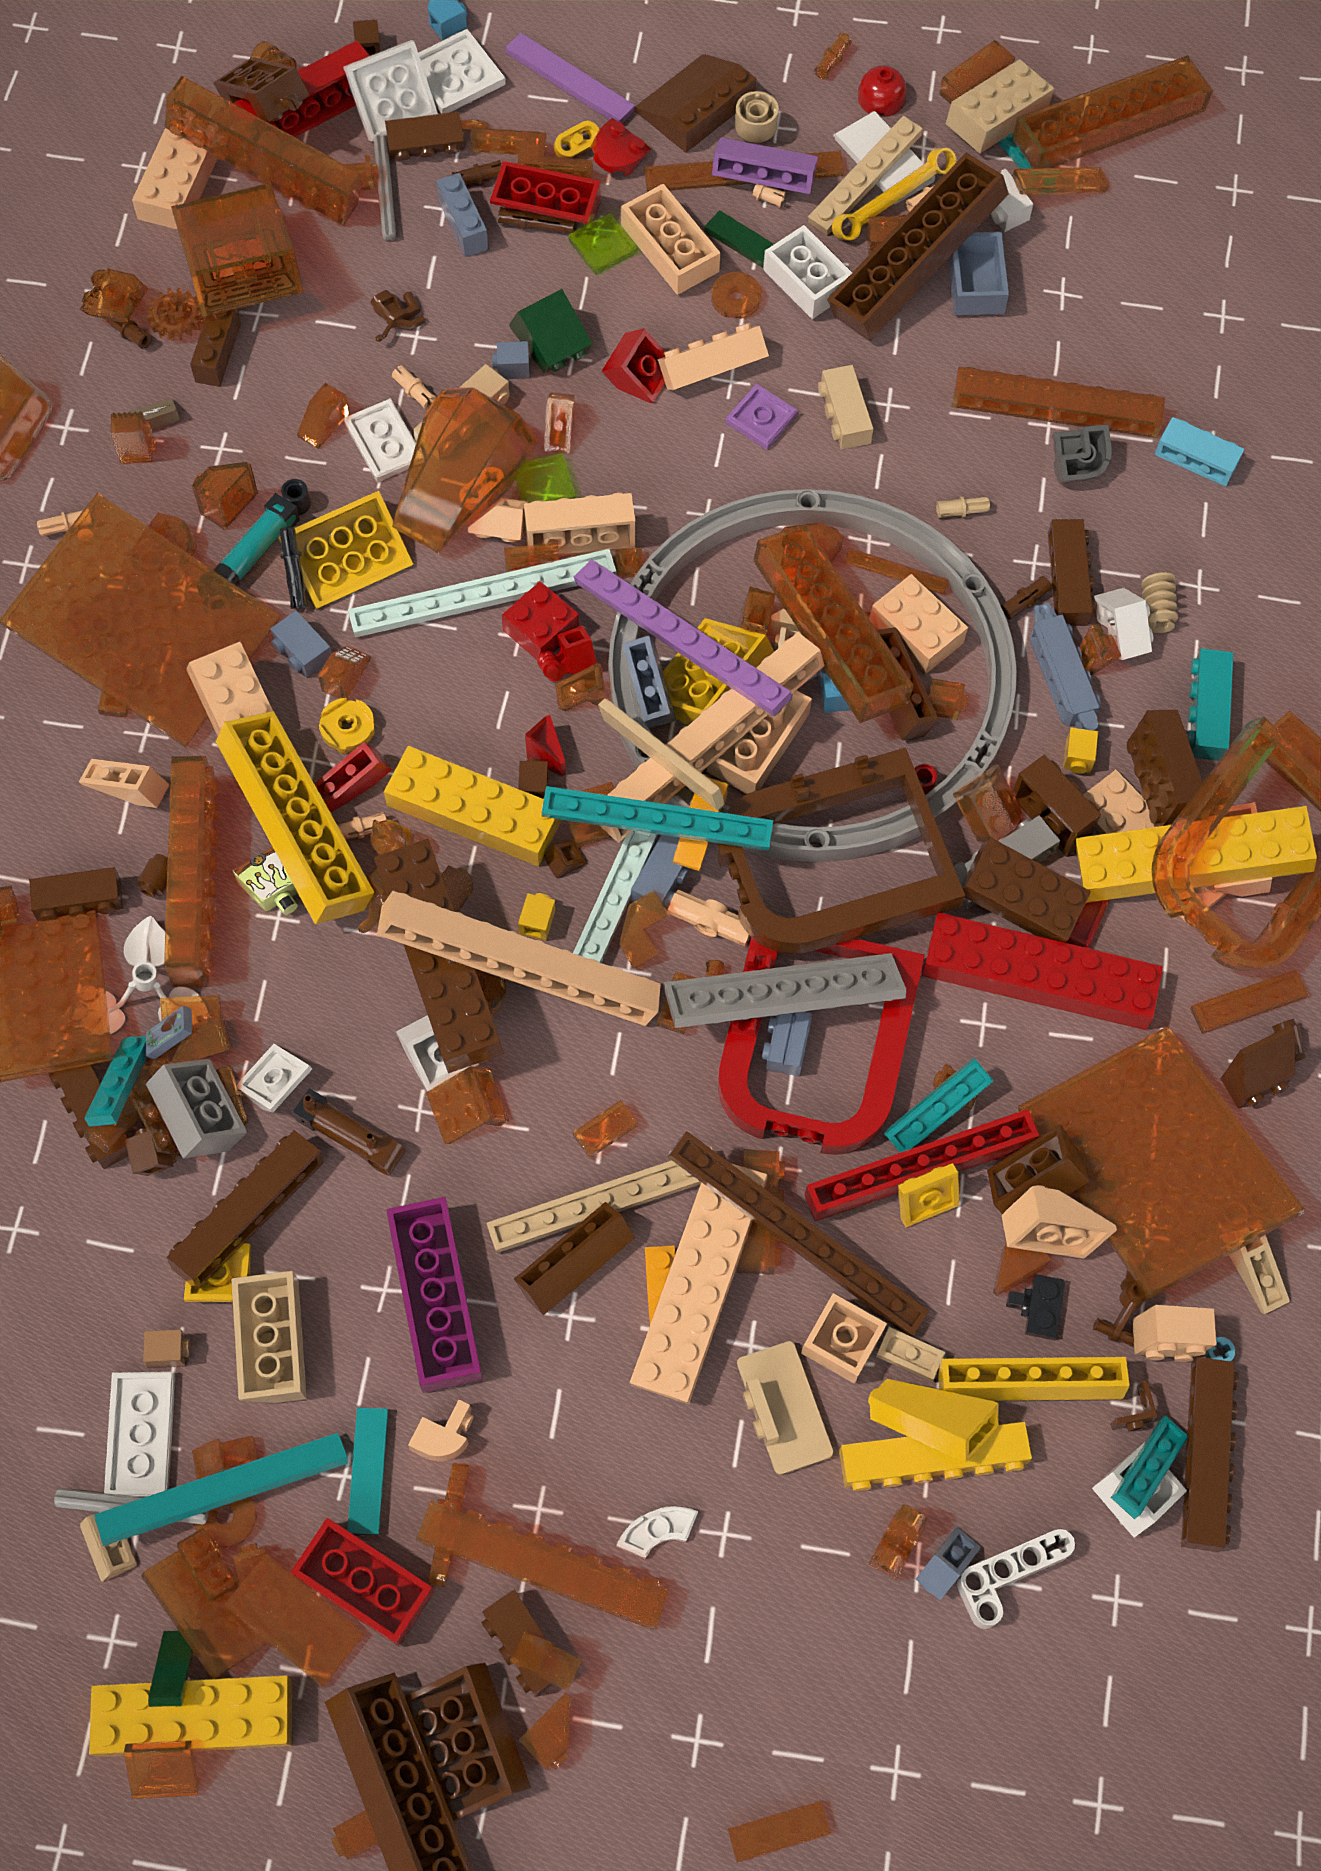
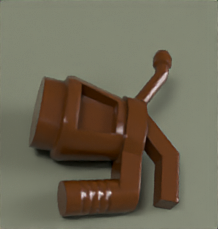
(390, 309)

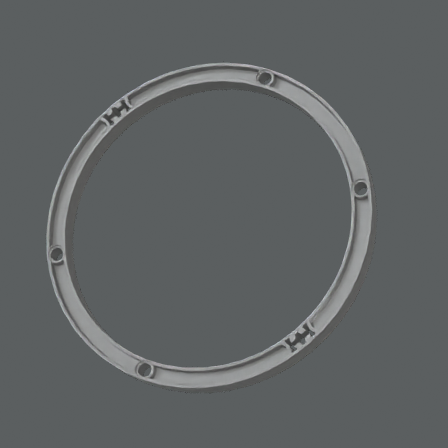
(889, 525)

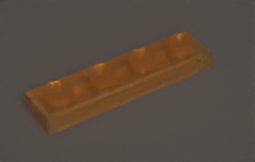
(108, 1135)

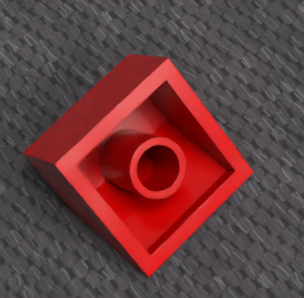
(636, 366)

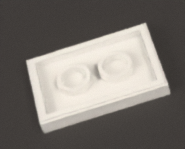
(382, 439)

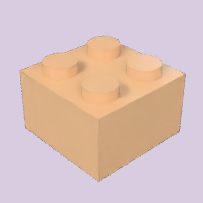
(1174, 1332)
(843, 1338)

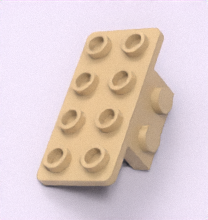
(784, 1408)

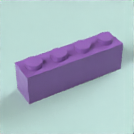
(764, 165)

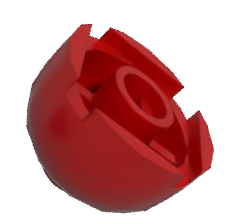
(882, 91)

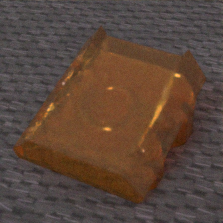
(113, 295)

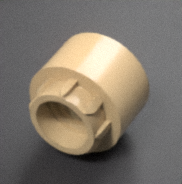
(756, 117)

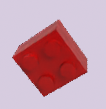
(538, 619)

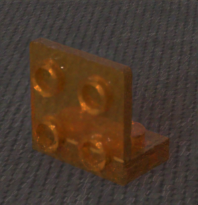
(466, 1103)

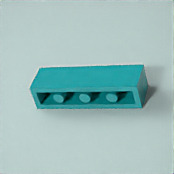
(1211, 703)

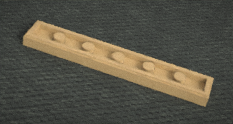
(661, 754)

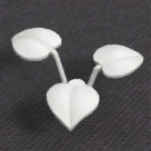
(144, 951)

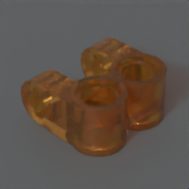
(898, 1541)

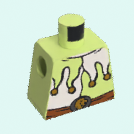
(267, 882)

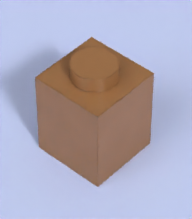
(165, 1348)

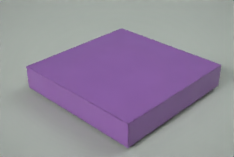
(761, 416)

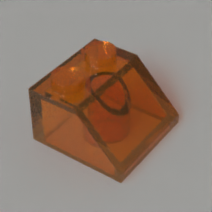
(224, 492)
(989, 805)

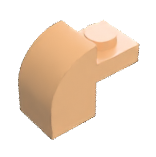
(441, 1442)

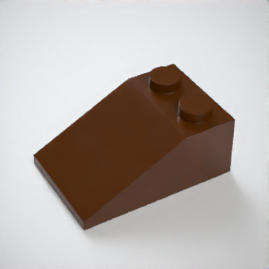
(1261, 1069)

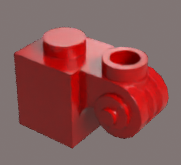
(574, 655)

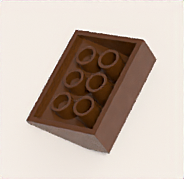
(697, 100)
(468, 1740)

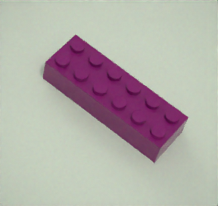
(434, 1295)

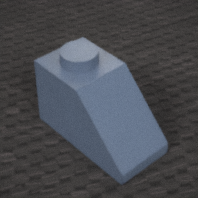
(948, 1563)

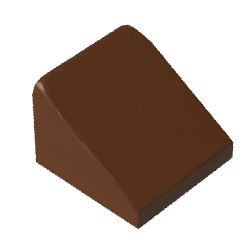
(564, 858)

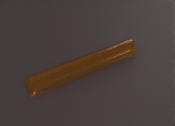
(895, 570)

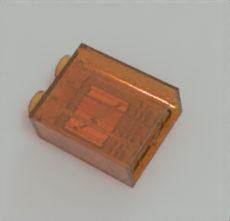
(237, 249)

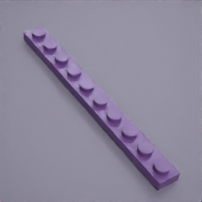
(683, 638)

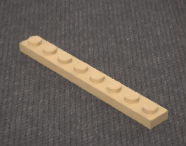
(574, 1208)

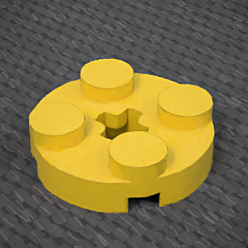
(346, 739)

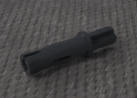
(293, 568)

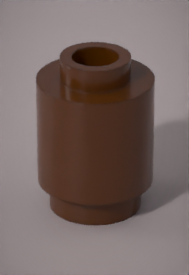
(154, 876)

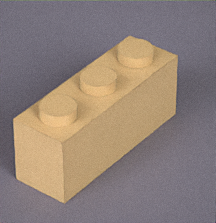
(845, 407)

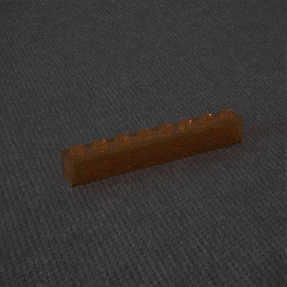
(1058, 401)
(543, 1565)

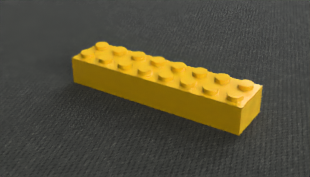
(294, 817)
(1236, 851)

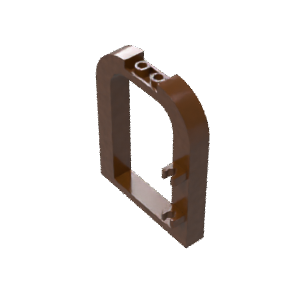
(860, 916)

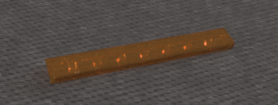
(700, 173)

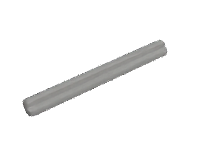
(385, 188)
(101, 1501)

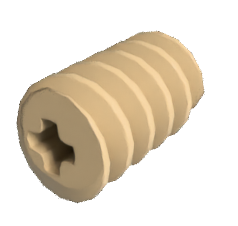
(1160, 596)

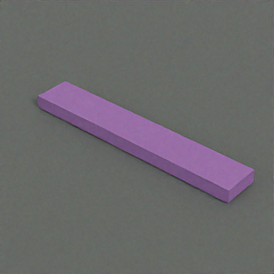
(569, 78)

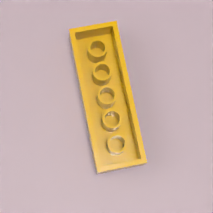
(471, 805)
(213, 1715)

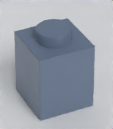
(512, 360)

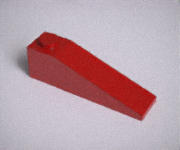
(352, 776)

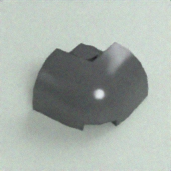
(1081, 453)

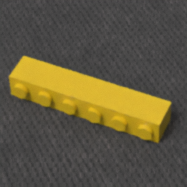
(1036, 1378)
(905, 1459)

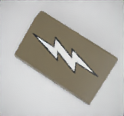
(160, 413)

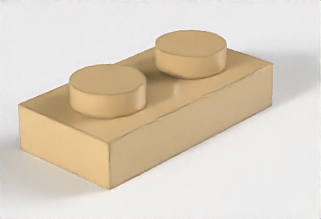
(910, 1354)

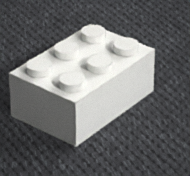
(805, 270)

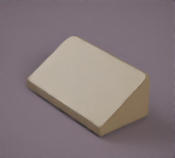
(108, 1559)

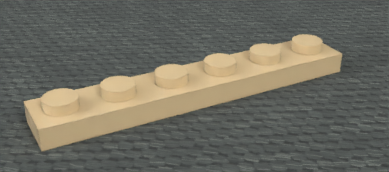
(866, 174)

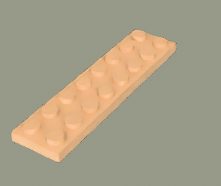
(693, 1295)

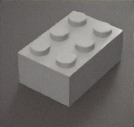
(196, 1108)

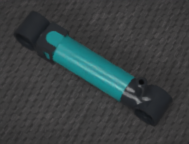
(279, 513)

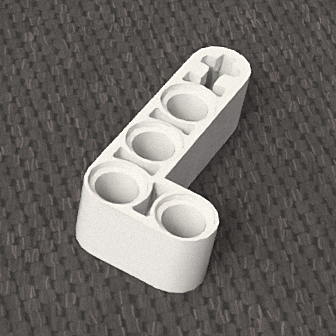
(1017, 1570)

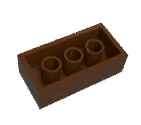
(1164, 765)
(1024, 891)

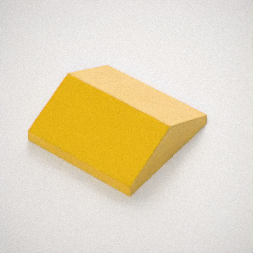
(219, 1286)

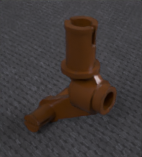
(1131, 1298)

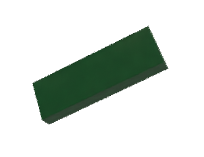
(738, 237)
(170, 1671)

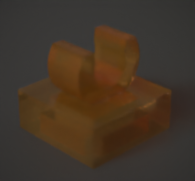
(628, 562)

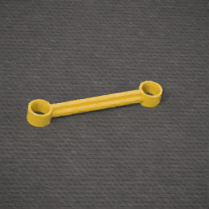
(893, 194)

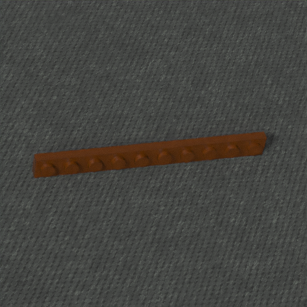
(798, 1234)

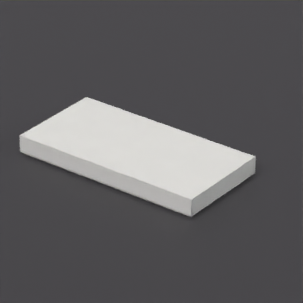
(863, 136)
(139, 1433)

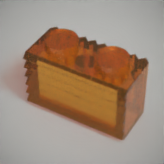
(132, 437)

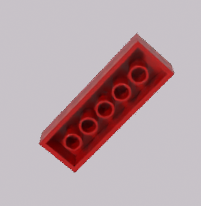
(327, 91)

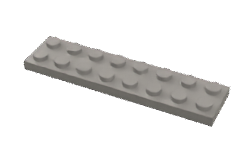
(784, 990)

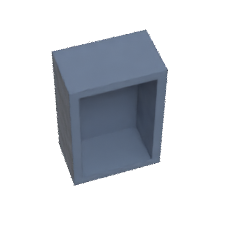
(979, 275)

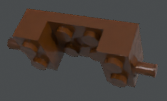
(267, 86)

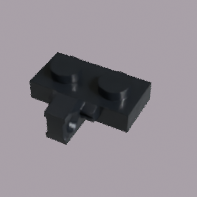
(1040, 1306)

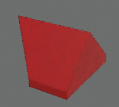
(544, 745)

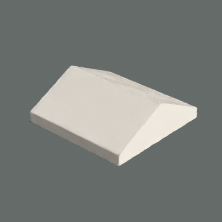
(273, 1078)

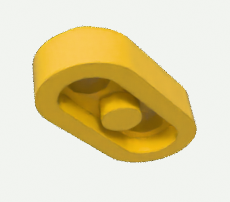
(574, 140)

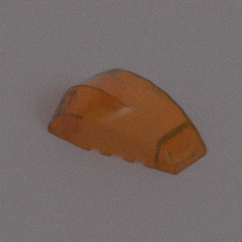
(460, 465)

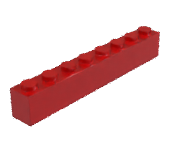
(883, 1176)

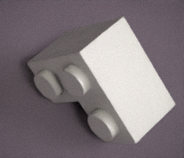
(1126, 621)

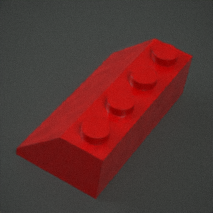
(547, 192)

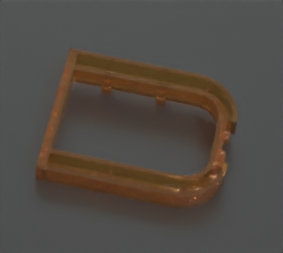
(1196, 823)

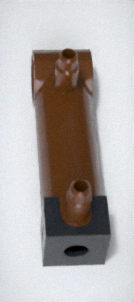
(378, 1150)

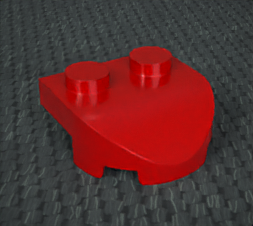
(618, 148)

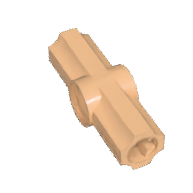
(708, 917)

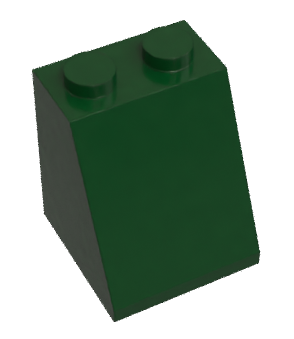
(551, 332)

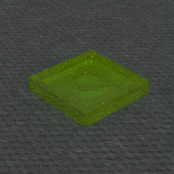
(602, 244)
(545, 480)

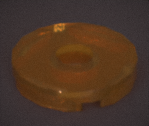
(736, 283)
(237, 1529)

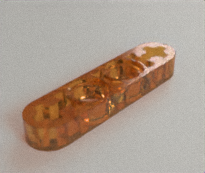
(455, 1495)

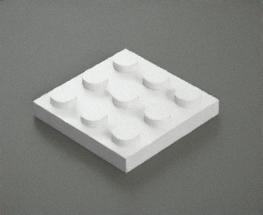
(459, 72)
(390, 87)

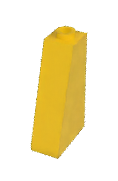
(935, 1417)

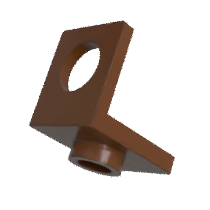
(1138, 1421)

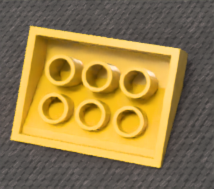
(349, 549)
(694, 688)

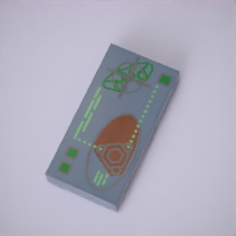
(169, 1032)

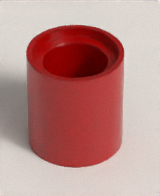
(929, 773)

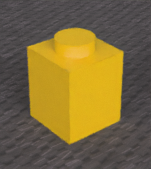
(1080, 750)
(537, 916)

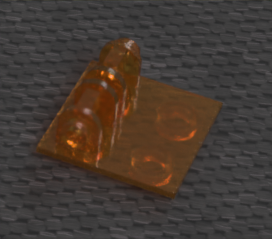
(157, 1129)

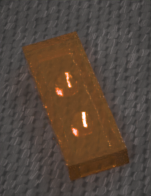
(778, 1831)

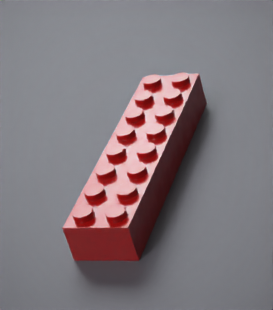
(1042, 971)

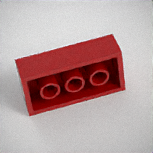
(362, 1582)

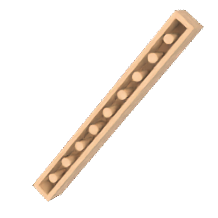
(718, 727)
(518, 958)

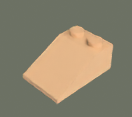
(1054, 1224)

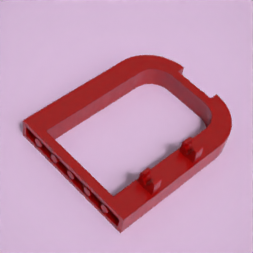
(882, 1073)

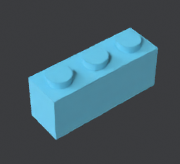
(1199, 451)

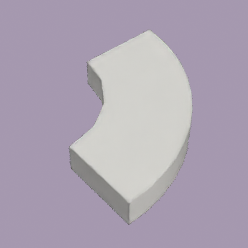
(655, 1528)

